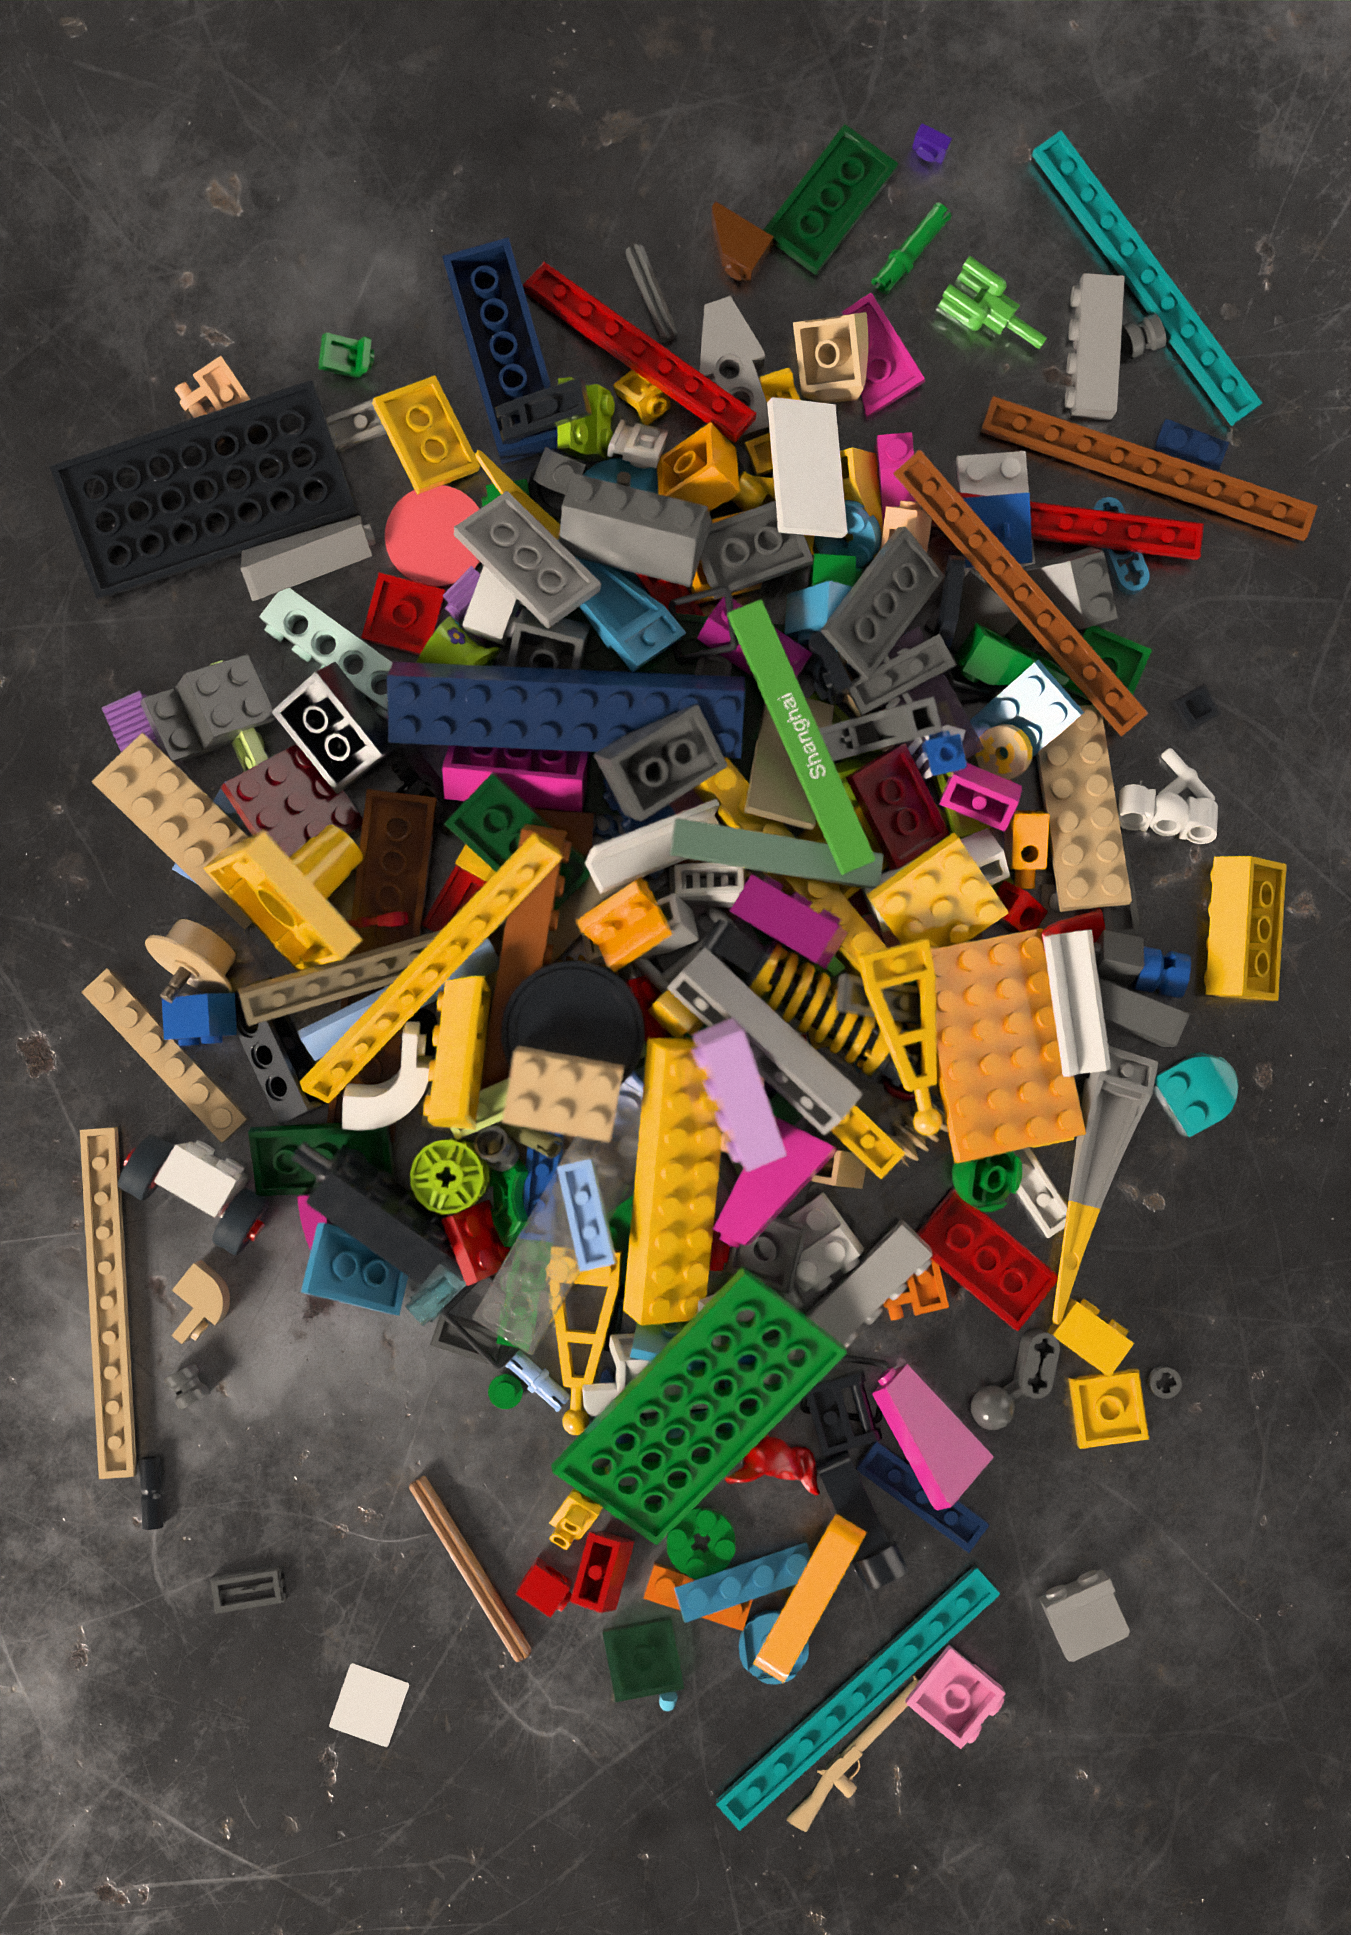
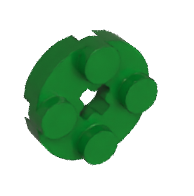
(699, 1562)

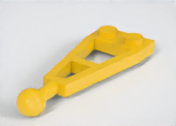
(894, 967)
(576, 1418)

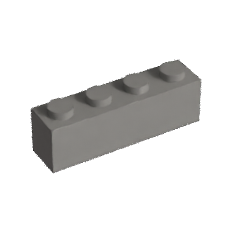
(1096, 347)

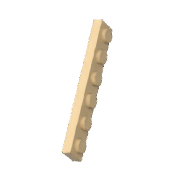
(165, 1056)

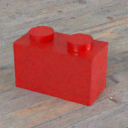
(602, 1571)

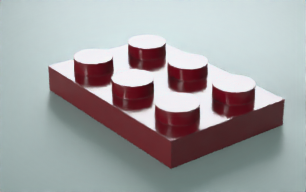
(897, 806)

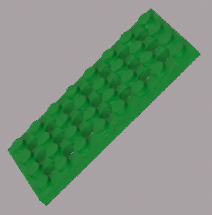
(670, 1368)

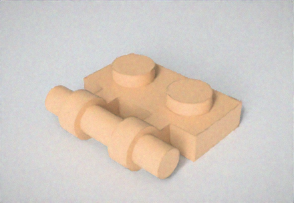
(215, 383)

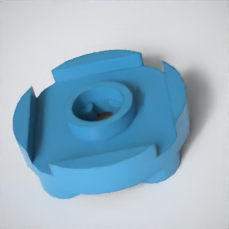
(865, 533)
(752, 1640)

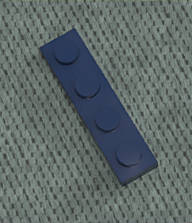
(900, 1481)

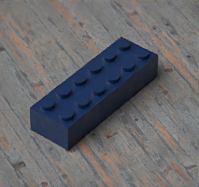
(499, 337)

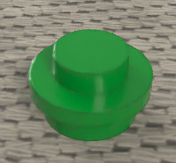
(505, 1391)

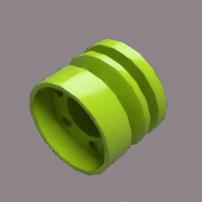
(470, 1170)

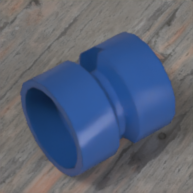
(1164, 972)

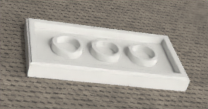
(807, 468)

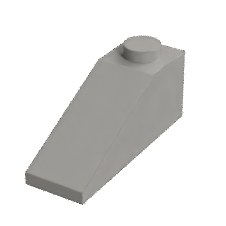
(680, 920)

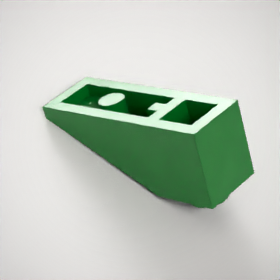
(998, 659)

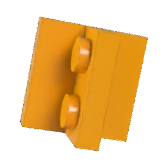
(626, 924)

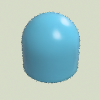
(668, 1700)

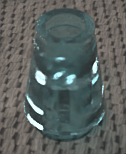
(431, 1300)

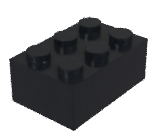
(335, 727)

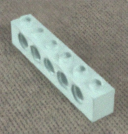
(290, 607)

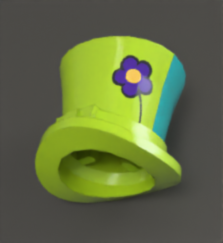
(454, 646)

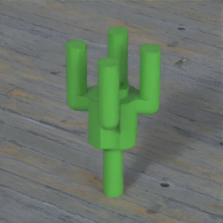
(989, 305)

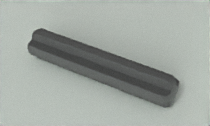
(651, 293)

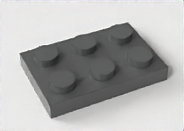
(751, 550)

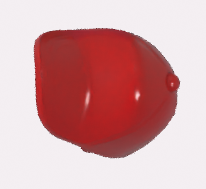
(777, 1459)

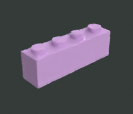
(739, 1095)

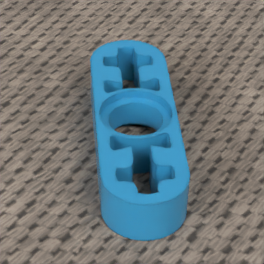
(1138, 565)

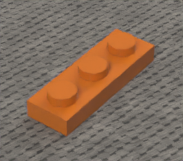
(661, 1590)

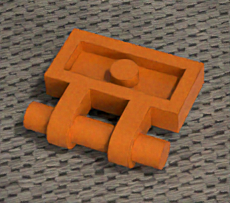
(924, 1292)

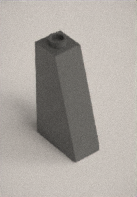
(1141, 1015)

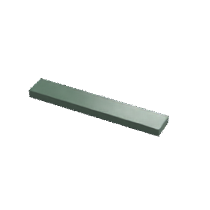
(767, 853)

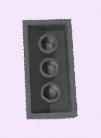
(633, 529)

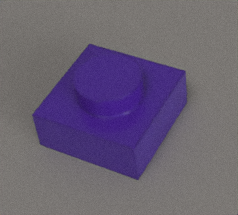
(931, 144)

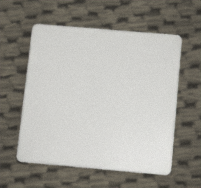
(369, 1705)

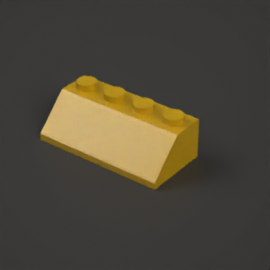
(1245, 928)
(459, 1053)

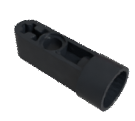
(877, 1558)

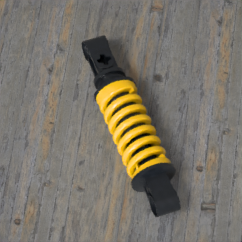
(763, 972)

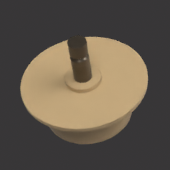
(193, 957)

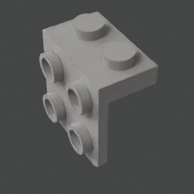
(1085, 1615)

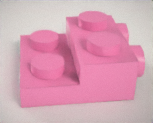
(956, 1697)

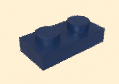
(1190, 445)

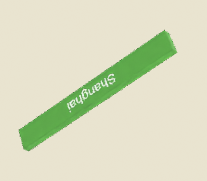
(801, 737)

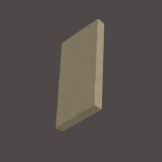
(773, 782)

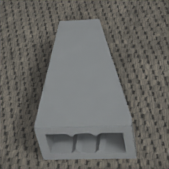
(305, 556)

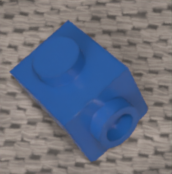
(944, 753)

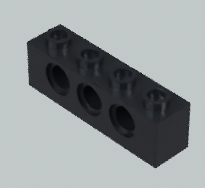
(277, 1062)

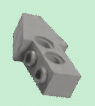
(731, 344)

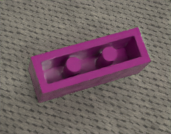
(717, 634)
(790, 919)

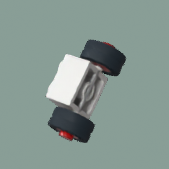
(202, 1180)

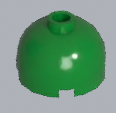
(988, 1180)

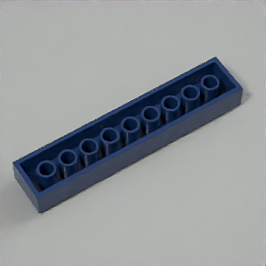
(551, 705)

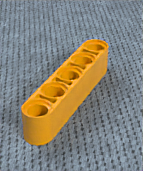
(809, 1598)

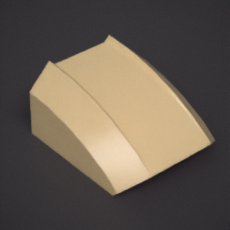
(832, 357)

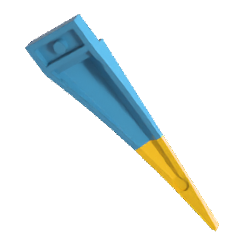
(621, 611)

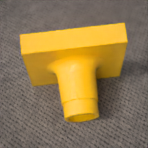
(289, 894)

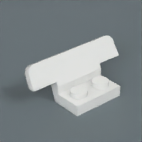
(599, 1396)

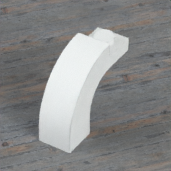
(384, 1103)

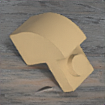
(207, 1295)

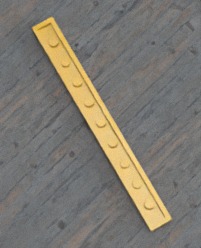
(431, 968)

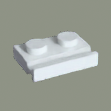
(638, 444)

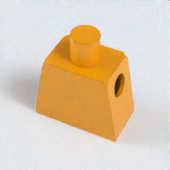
(1031, 830)

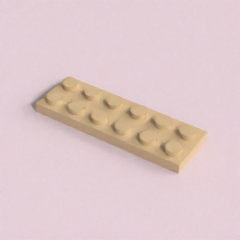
(172, 813)
(1083, 816)

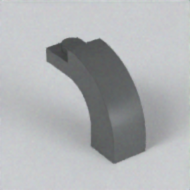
(881, 729)

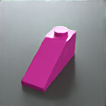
(892, 453)

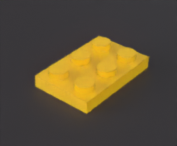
(426, 434)

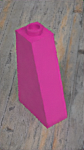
(769, 1188)
(930, 1435)

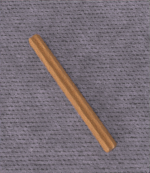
(470, 1568)

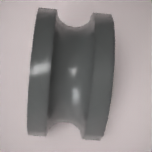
(1172, 1390)

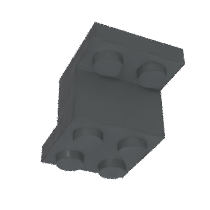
(208, 709)

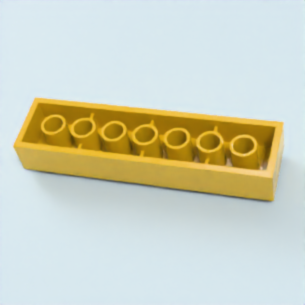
(672, 1188)

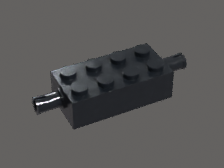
(378, 1212)

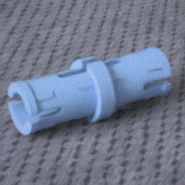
(538, 1380)

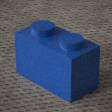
(199, 1017)

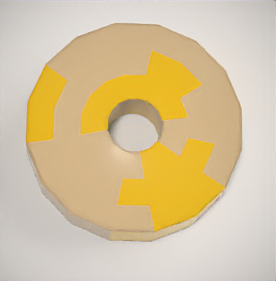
(1018, 749)

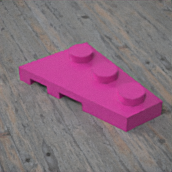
(889, 366)

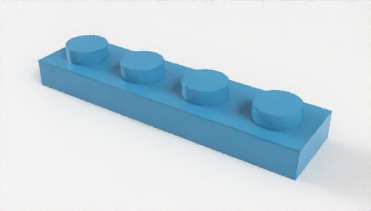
(742, 1582)

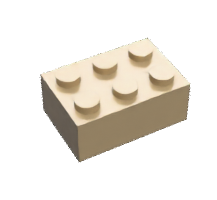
(563, 1093)

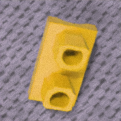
(573, 1518)

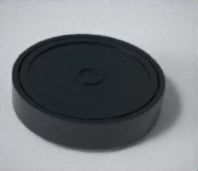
(575, 1012)

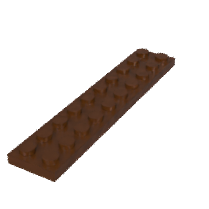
(388, 880)

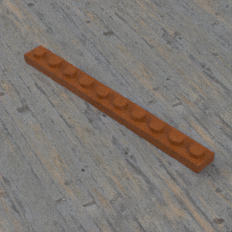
(1149, 468)
(1020, 592)

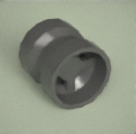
(1143, 336)
(496, 1148)
(187, 1386)

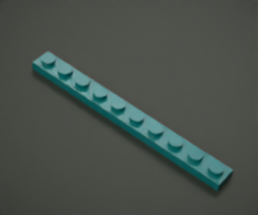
(1146, 277)
(857, 1697)

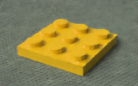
(938, 898)

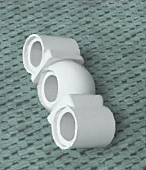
(1167, 814)

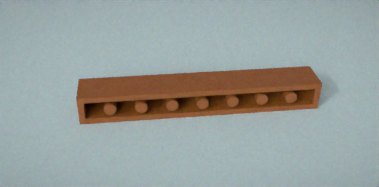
(524, 947)

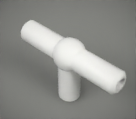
(1186, 777)

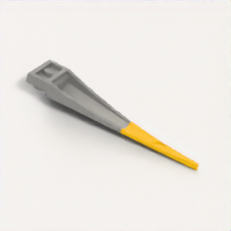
(1110, 1114)

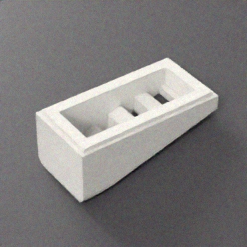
(710, 893)

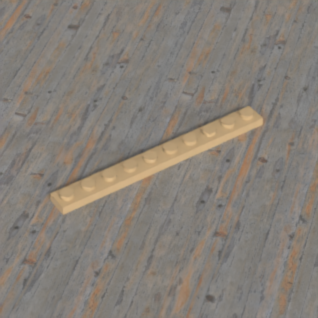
(108, 1303)

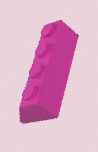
(537, 775)

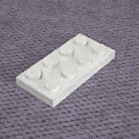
(993, 476)

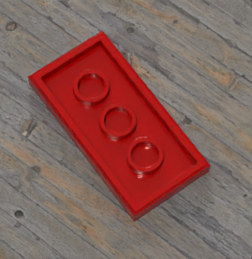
(987, 1260)

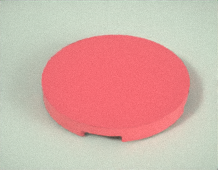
(423, 538)

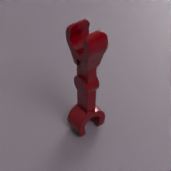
(388, 919)

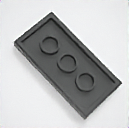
(883, 603)

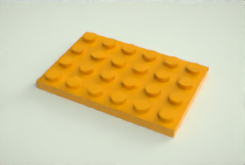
(1000, 1048)

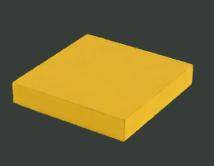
(1108, 1408)

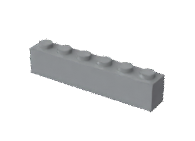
(777, 1049)
(867, 1286)

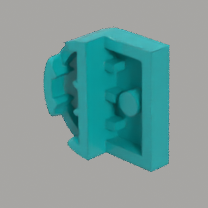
(1199, 1090)

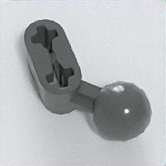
(995, 1406)

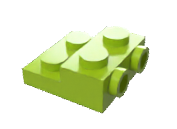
(589, 436)

